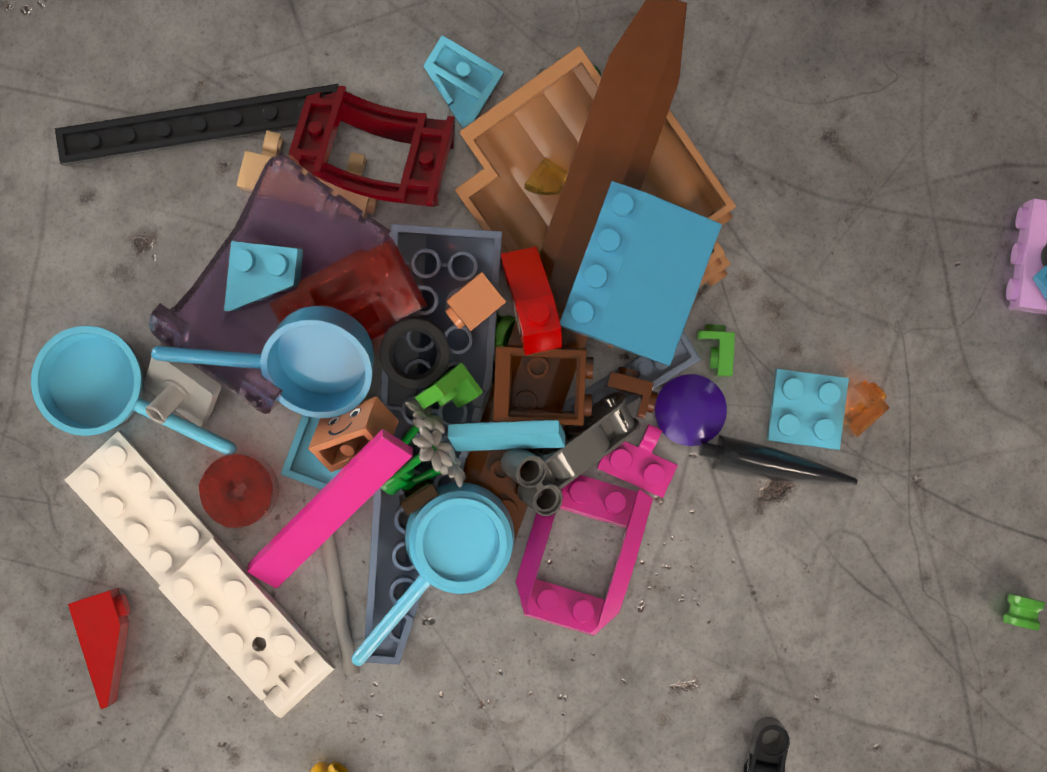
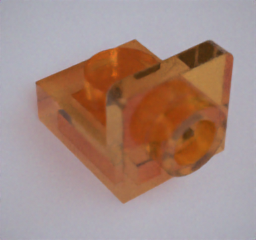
(862, 415)

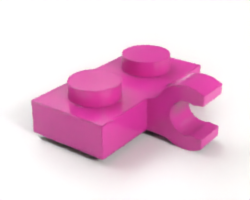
(639, 464)

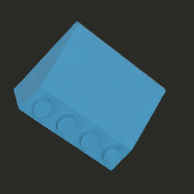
(640, 274)

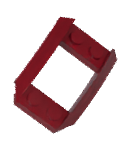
(425, 161)

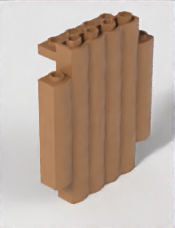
(547, 122)

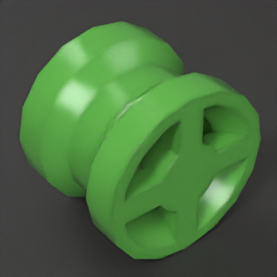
(1023, 612)

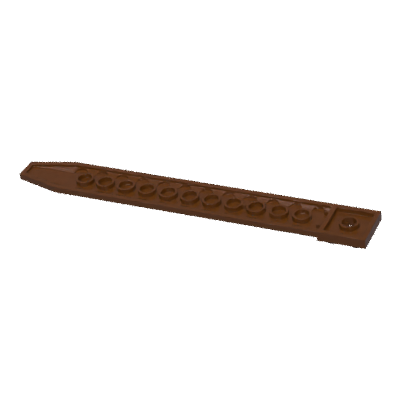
(612, 147)

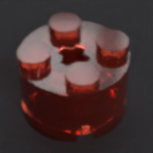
(218, 486)

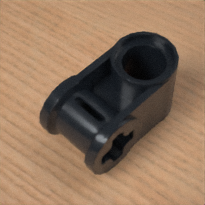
(763, 756)

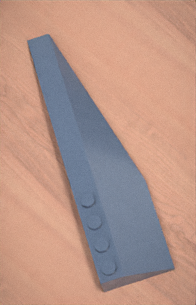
(440, 265)

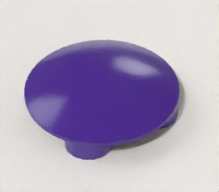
(690, 410)

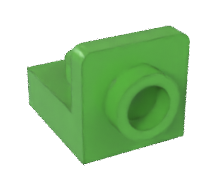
(722, 355)
(453, 385)

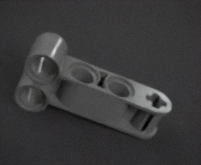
(584, 446)

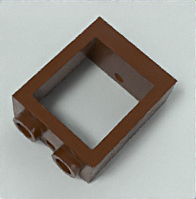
(503, 384)

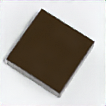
(418, 496)

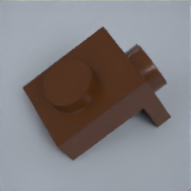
(628, 381)

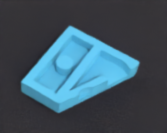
(462, 79)
(260, 272)

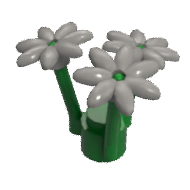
(441, 454)

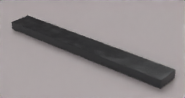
(183, 126)

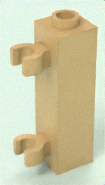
(254, 163)

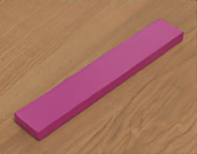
(330, 508)

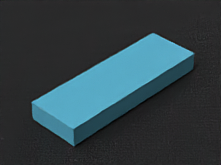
(506, 435)

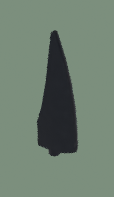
(769, 463)

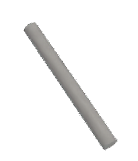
(339, 605)

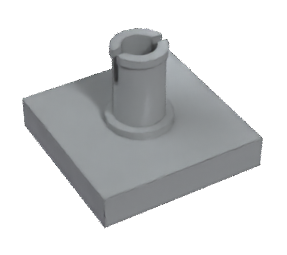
(180, 389)

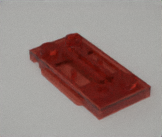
(366, 285)

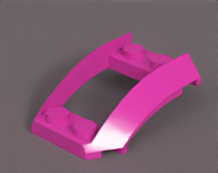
(566, 606)

